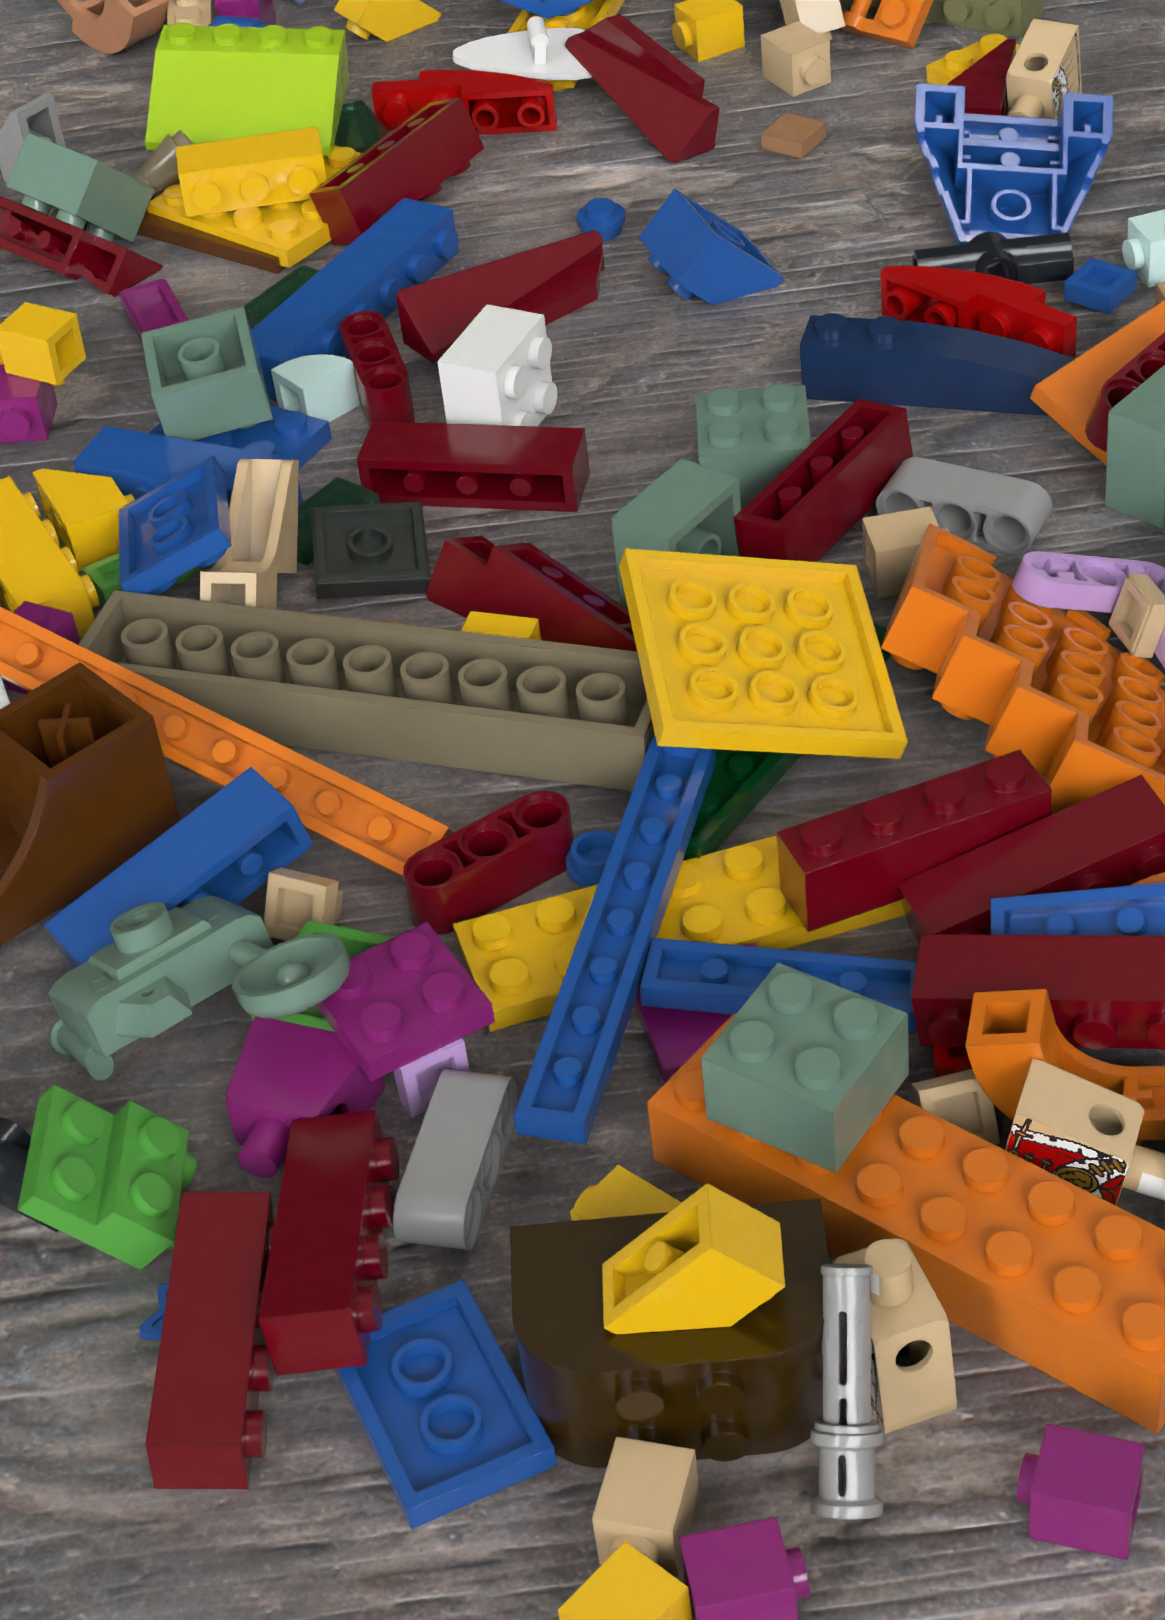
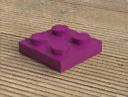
(405, 1002)

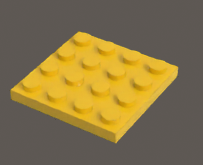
(281, 229)
(760, 655)

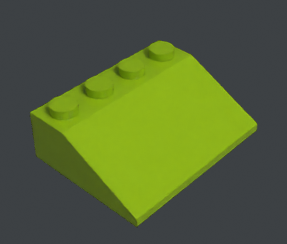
(246, 82)

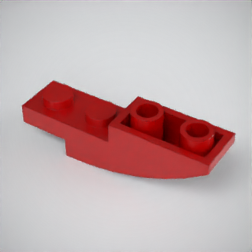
(493, 99)
(978, 304)

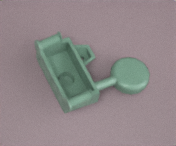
(174, 961)

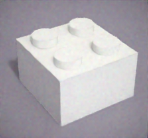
(499, 370)

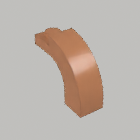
(115, 23)

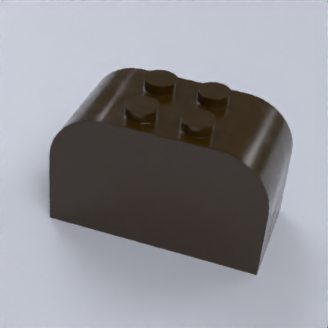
(696, 1389)

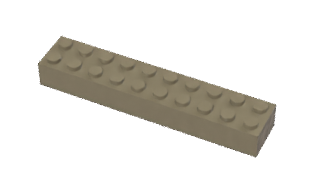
(392, 687)

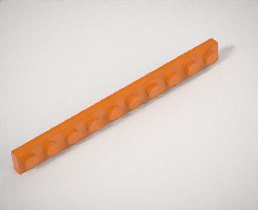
(222, 750)

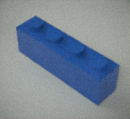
(148, 460)
(213, 851)

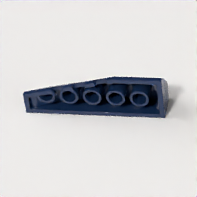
(921, 365)

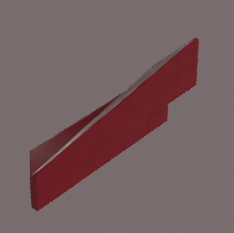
(649, 86)
(71, 249)
(539, 280)
(529, 584)

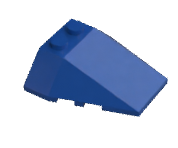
(1041, 168)

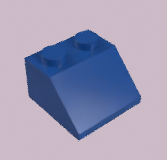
(705, 253)

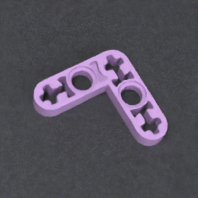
(1081, 582)

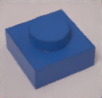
(1100, 285)

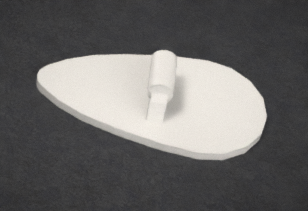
(530, 53)

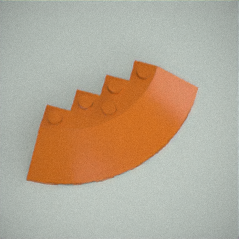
(1029, 672)

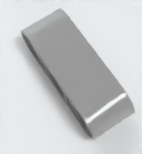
(974, 504)
(456, 1160)

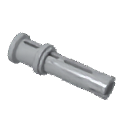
(846, 1432)

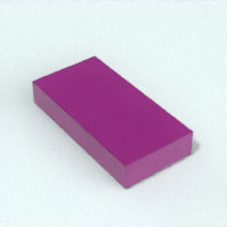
(151, 306)

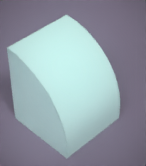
(316, 386)

